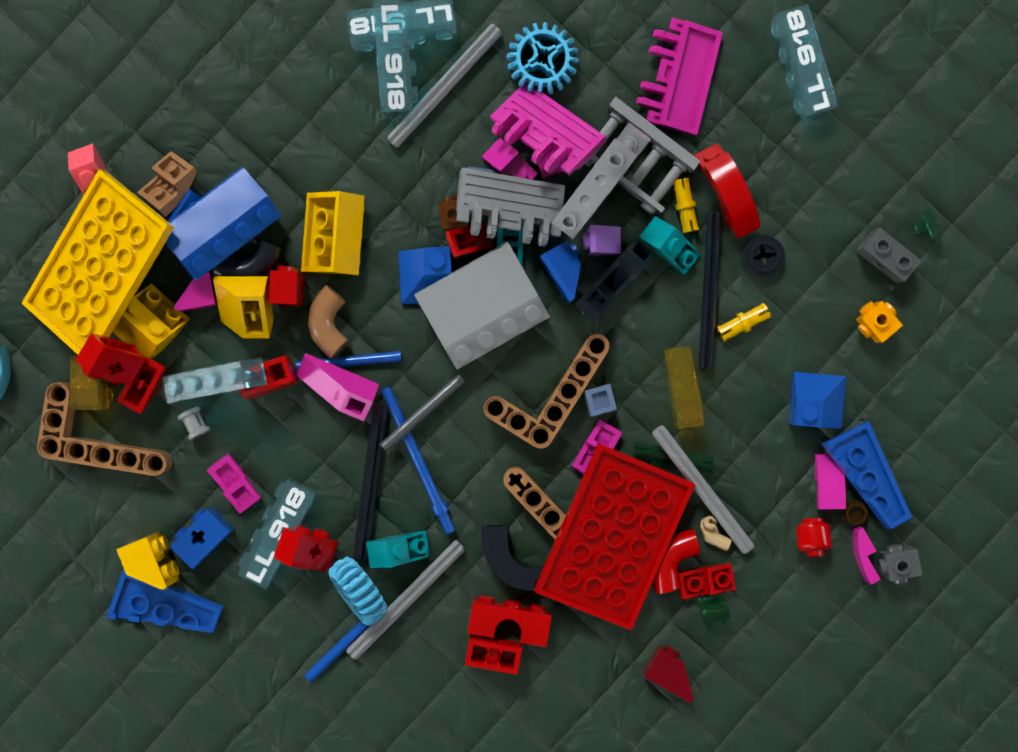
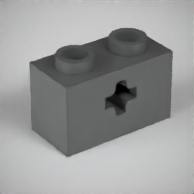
(888, 255)

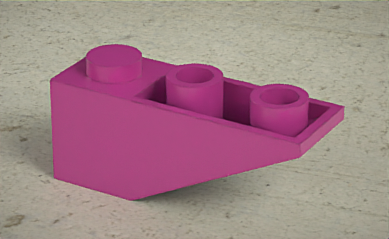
(339, 387)

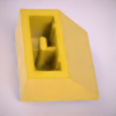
(245, 305)
(150, 322)
(150, 561)

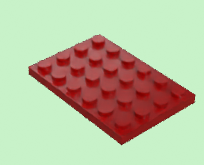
(614, 536)

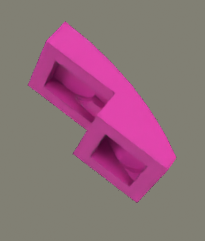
(602, 434)
(234, 482)
(830, 483)
(862, 548)

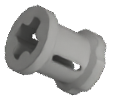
(194, 423)

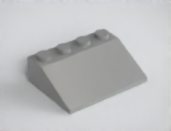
(482, 305)

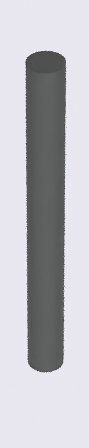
(422, 412)

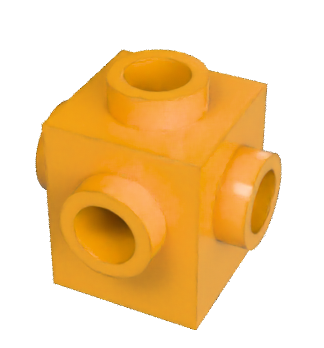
(886, 324)

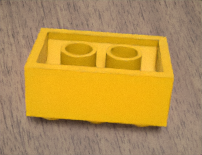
(332, 233)

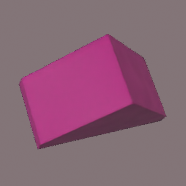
(198, 294)

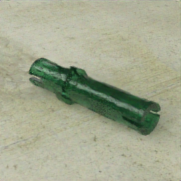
(657, 454)

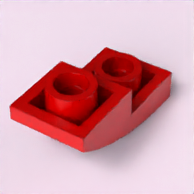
(706, 580)

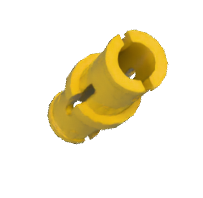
(685, 205)
(743, 322)

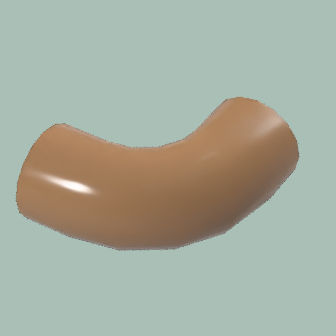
(322, 322)

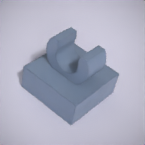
(599, 400)

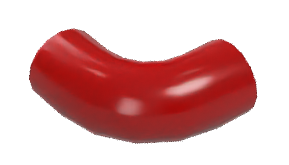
(680, 547)

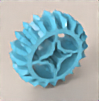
(552, 53)
(358, 591)

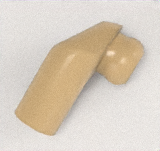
(711, 534)

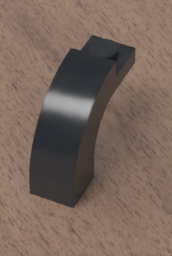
(615, 280)
(502, 562)

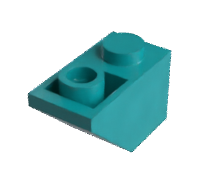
(670, 244)
(397, 549)

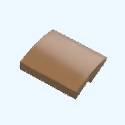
(169, 185)

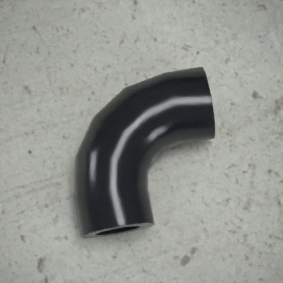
(257, 264)

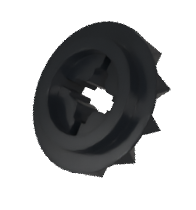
(770, 246)

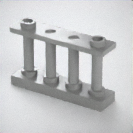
(661, 146)
(601, 180)

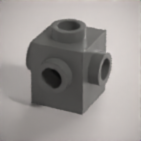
(899, 563)

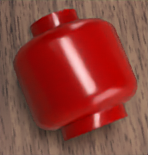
(813, 537)

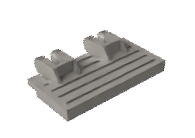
(508, 202)

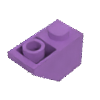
(602, 241)

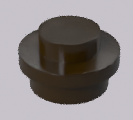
(855, 513)

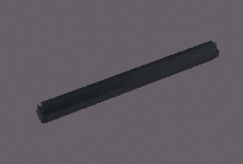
(710, 291)
(370, 481)

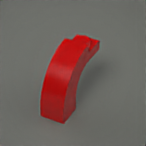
(730, 189)

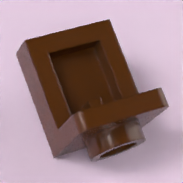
(448, 213)

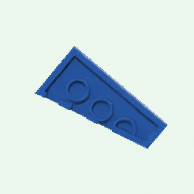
(867, 469)
(169, 606)

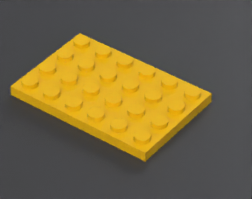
(97, 262)

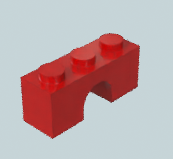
(488, 613)

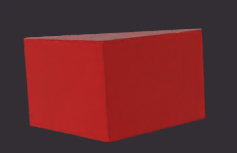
(465, 244)
(144, 386)

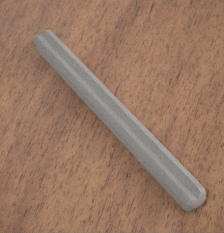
(444, 85)
(703, 489)
(405, 600)

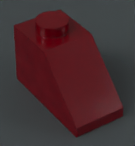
(669, 672)

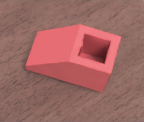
(84, 165)

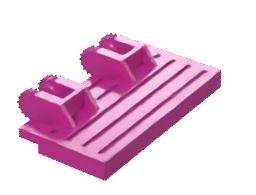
(685, 72)
(547, 130)

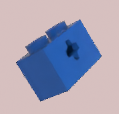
(195, 551)

